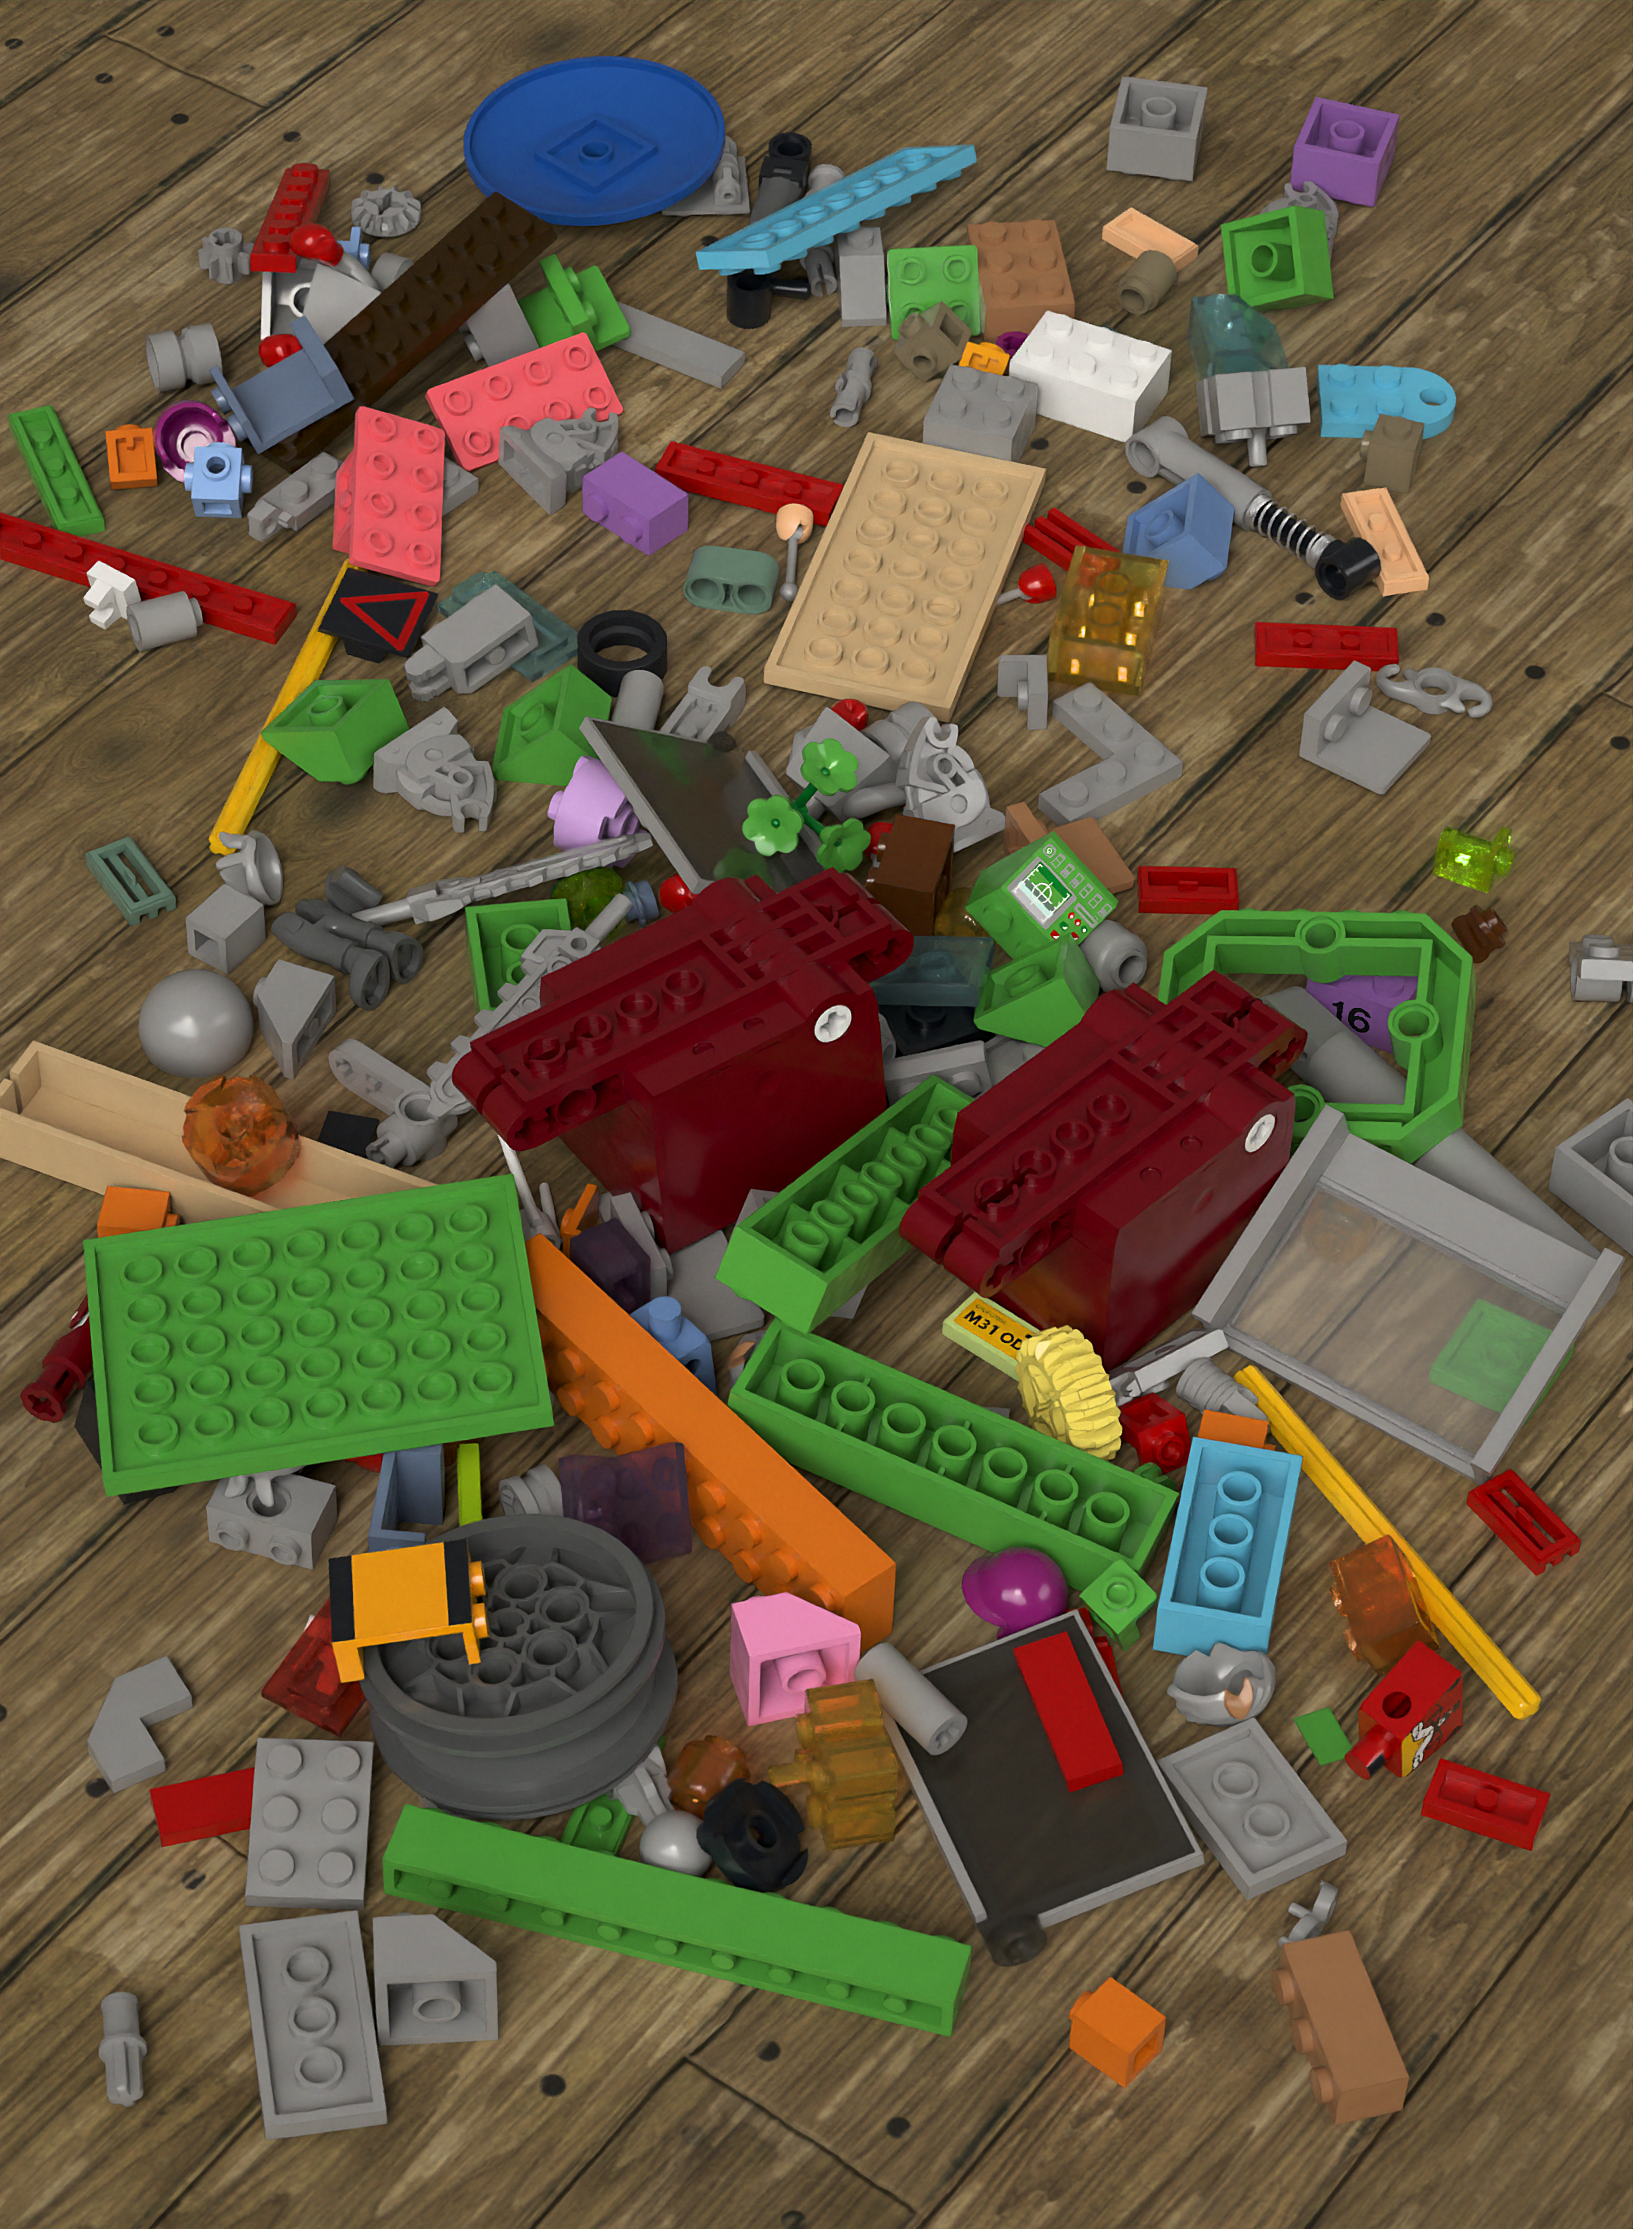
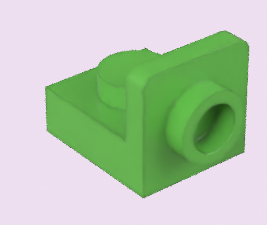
(1118, 1602)

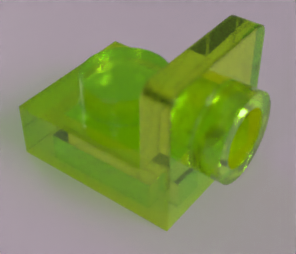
(1473, 859)

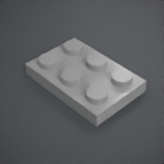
(1251, 1808)
(309, 1824)

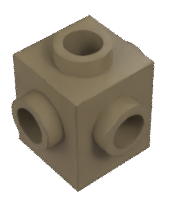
(931, 341)

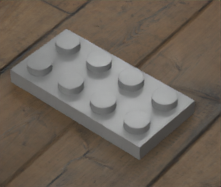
(312, 2025)

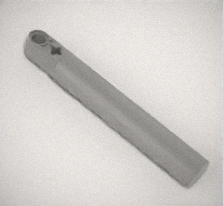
(1352, 1072)

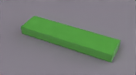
(55, 471)

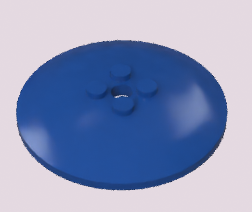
(595, 140)

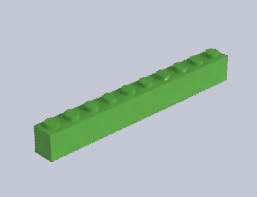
(678, 1919)

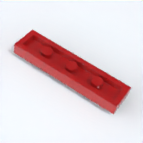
(746, 481)

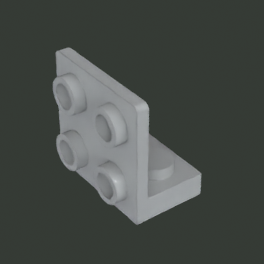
(1357, 739)

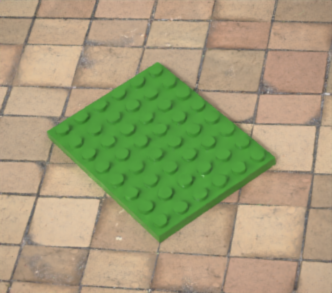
(313, 1335)

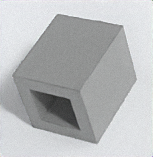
(226, 929)

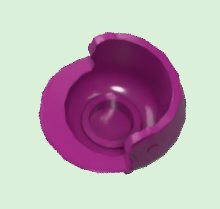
(184, 427)
(1015, 1589)

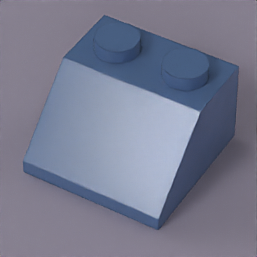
(1187, 528)

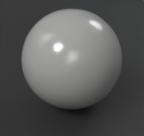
(195, 1024)

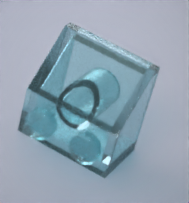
(1232, 337)

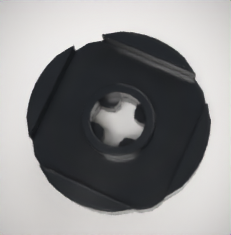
(727, 1837)

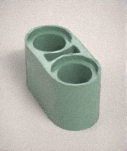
(731, 579)

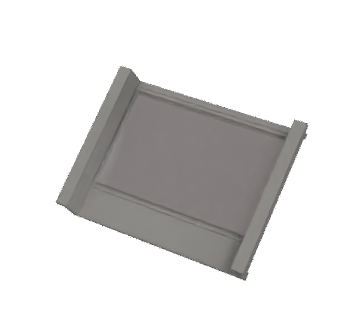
(1403, 1299)

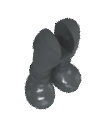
(351, 947)

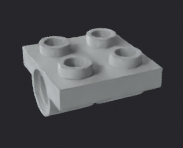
(1600, 969)

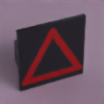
(377, 615)

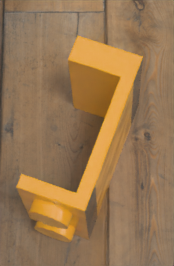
(405, 1598)

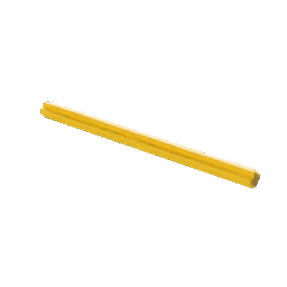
(263, 756)
(1371, 1525)

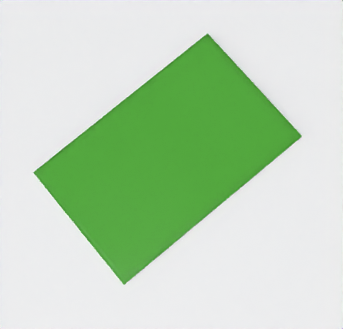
(1323, 1735)

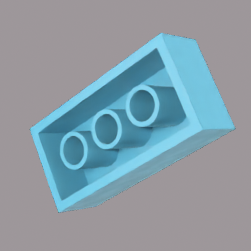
(1227, 1548)

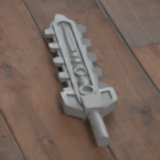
(451, 894)
(544, 955)

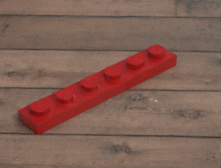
(294, 203)

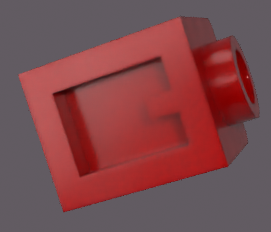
(1156, 1432)

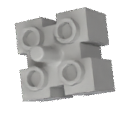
(1253, 408)

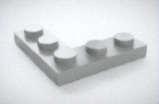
(1131, 757)

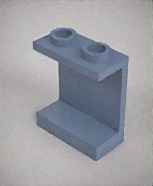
(285, 394)
(408, 1491)

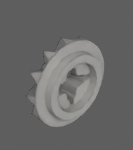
(401, 215)

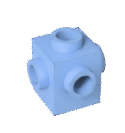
(218, 480)

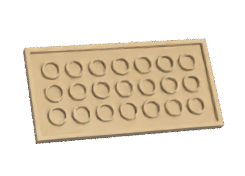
(906, 576)

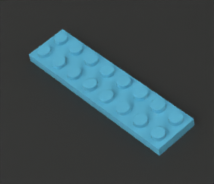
(835, 209)

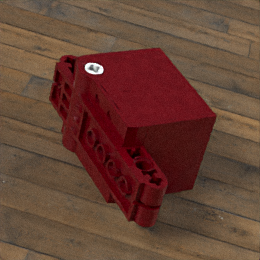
(703, 1049)
(1117, 1164)

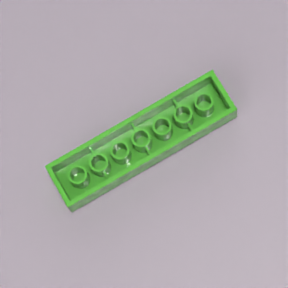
(843, 1216)
(947, 1458)

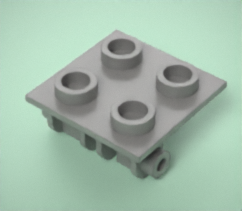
(722, 192)

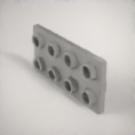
(687, 1273)

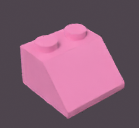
(783, 1649)

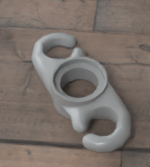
(1455, 688)

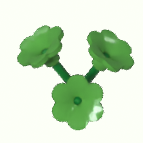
(776, 821)

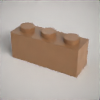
(1340, 2028)

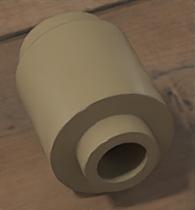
(1146, 282)

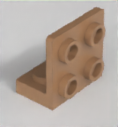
(1082, 837)

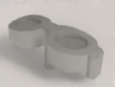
(1312, 1921)

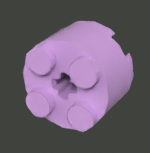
(591, 809)

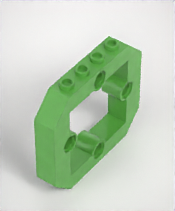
(1364, 946)

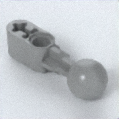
(669, 1833)

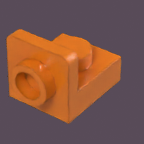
(131, 457)

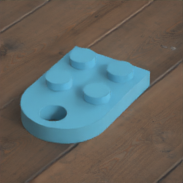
(1356, 395)

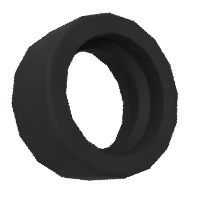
(619, 629)

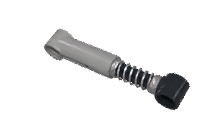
(1338, 565)

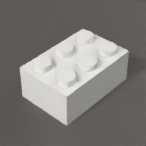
(1093, 375)

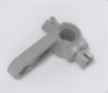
(408, 1131)

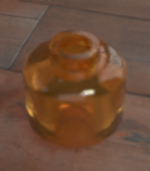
(703, 1770)

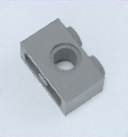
(287, 1532)

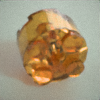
(257, 1156)

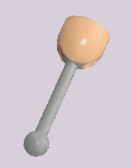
(788, 529)

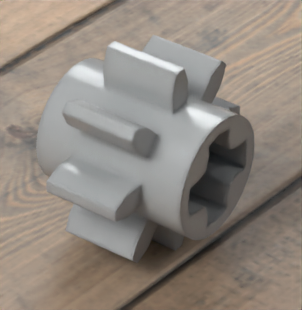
(225, 255)

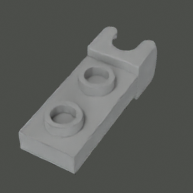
(707, 707)

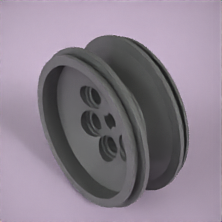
(565, 1682)

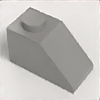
(860, 277)
(294, 1012)

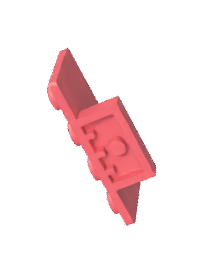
(519, 392)
(392, 497)

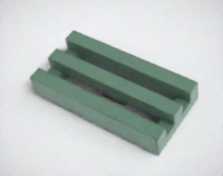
(144, 905)

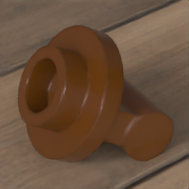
(1480, 932)

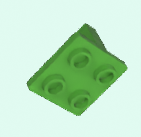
(931, 275)
(574, 306)

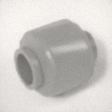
(1115, 955)

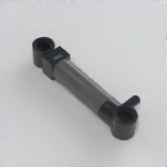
(781, 183)

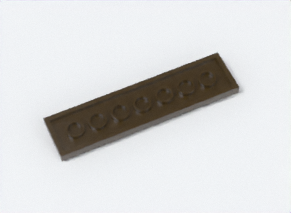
(421, 313)

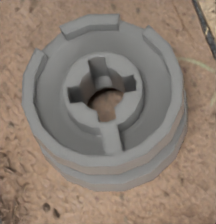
(533, 1494)

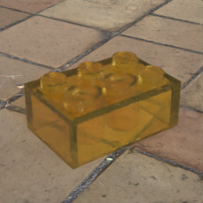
(1107, 620)

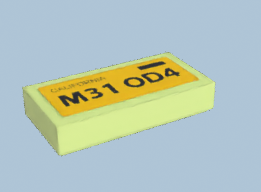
(988, 1332)

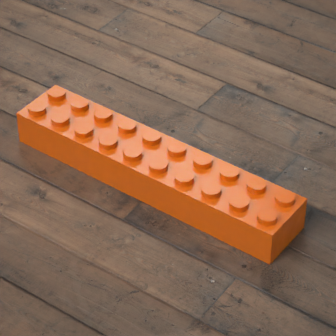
(738, 1486)

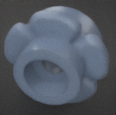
(643, 902)

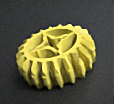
(1068, 1391)

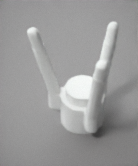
(531, 1217)

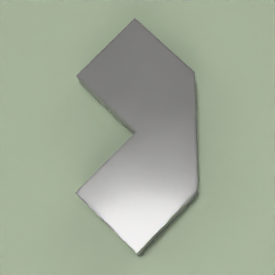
(134, 1702)

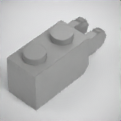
(471, 646)

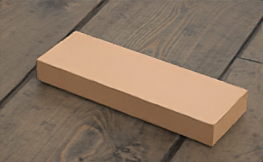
(1379, 523)

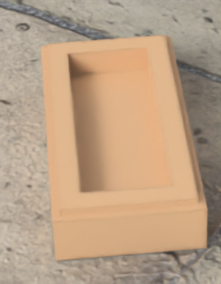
(1138, 233)

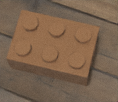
(1019, 275)

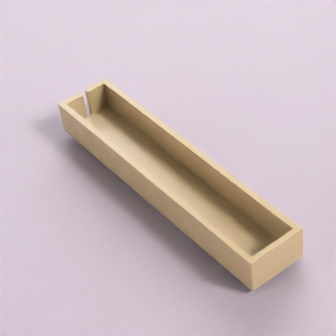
(127, 1132)

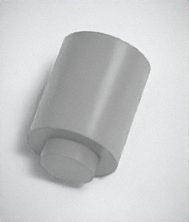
(163, 620)

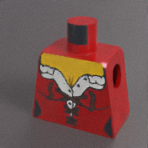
(1408, 1714)

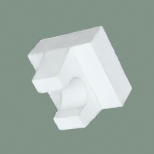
(109, 594)

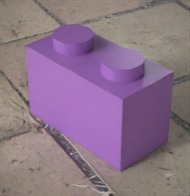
(635, 503)

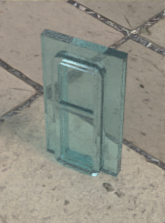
(555, 638)

